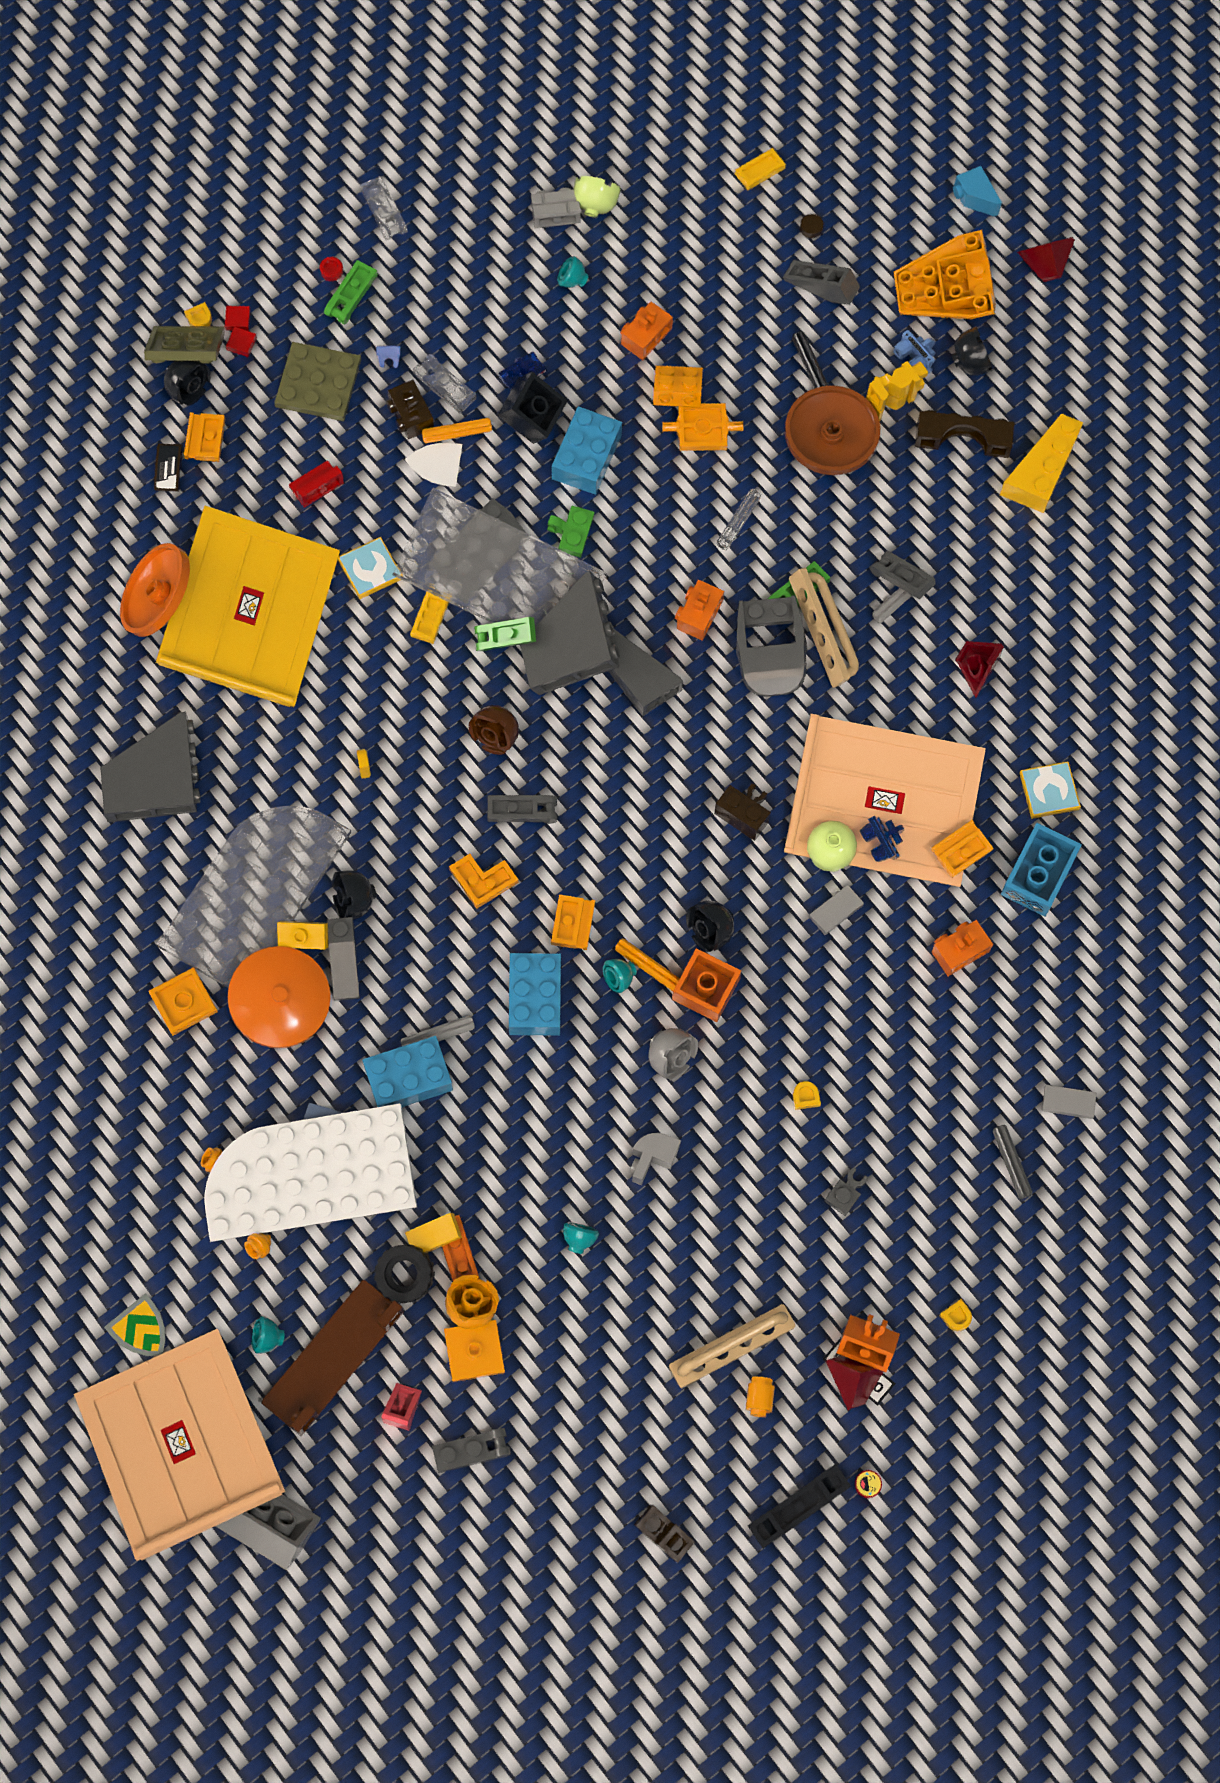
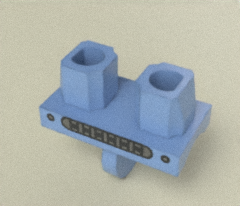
(918, 349)

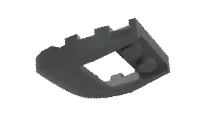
(771, 668)

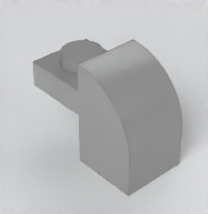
(656, 1149)

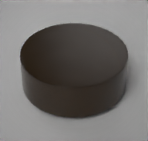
(811, 226)

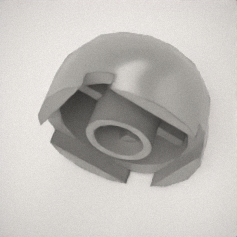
(671, 1051)

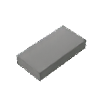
(836, 910)
(1069, 1101)

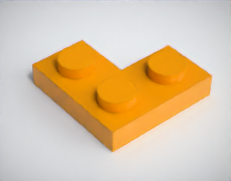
(482, 886)

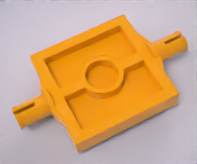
(702, 427)

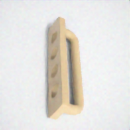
(837, 673)
(683, 1368)

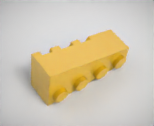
(1040, 470)

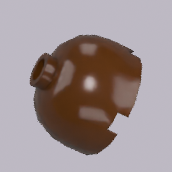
(494, 728)

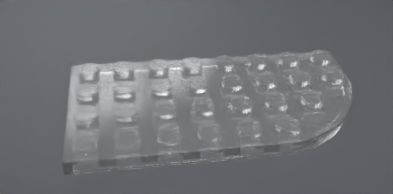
(486, 563)
(250, 886)

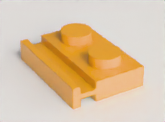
(204, 437)
(962, 849)
(573, 922)

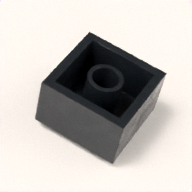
(532, 408)

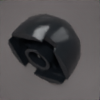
(971, 353)
(186, 381)
(353, 894)
(711, 924)

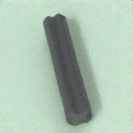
(1012, 1161)

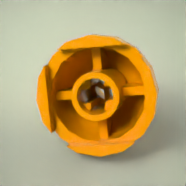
(471, 1302)

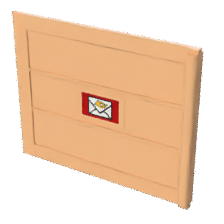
(889, 774)
(178, 1445)

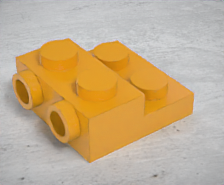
(677, 386)

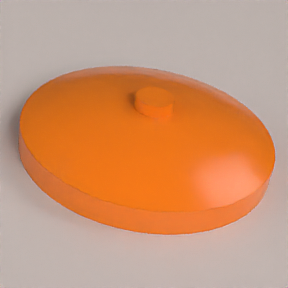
(155, 590)
(278, 997)

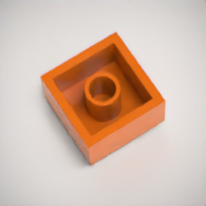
(706, 985)

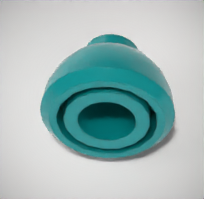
(572, 273)
(618, 974)
(579, 1236)
(266, 1335)

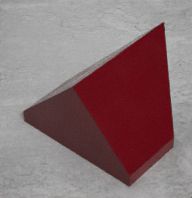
(1048, 259)
(978, 662)
(853, 1380)

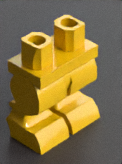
(898, 388)

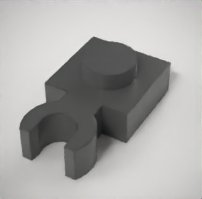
(844, 1194)

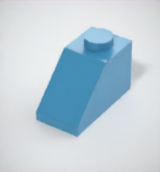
(977, 192)

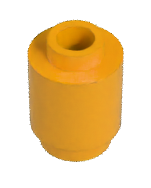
(760, 1396)

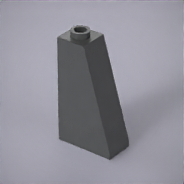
(643, 677)

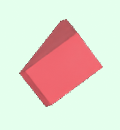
(401, 1406)

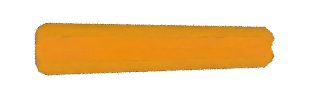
(456, 430)
(647, 964)

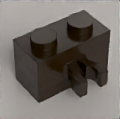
(409, 409)
(742, 811)

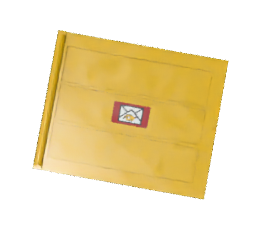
(249, 607)

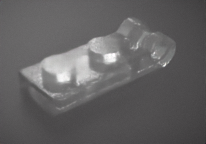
(383, 207)
(445, 384)

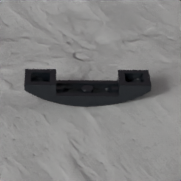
(799, 1506)

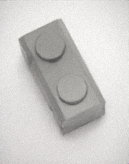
(555, 208)

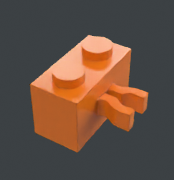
(646, 330)
(699, 610)
(961, 947)
(868, 1342)

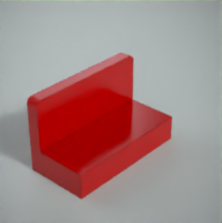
(316, 483)

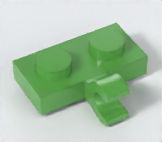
(574, 530)

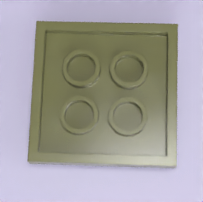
(184, 343)
(318, 381)

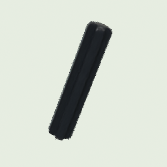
(809, 359)

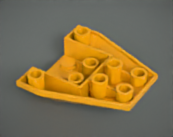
(948, 281)

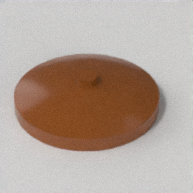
(832, 430)

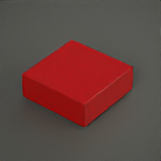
(237, 317)
(241, 341)

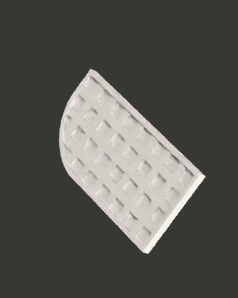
(311, 1173)

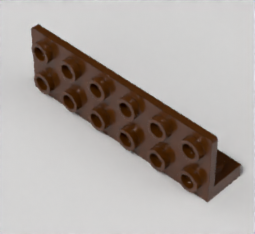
(332, 1357)

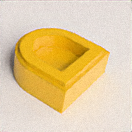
(199, 315)
(363, 763)
(806, 1096)
(957, 1316)

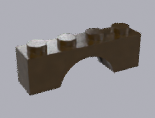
(991, 434)

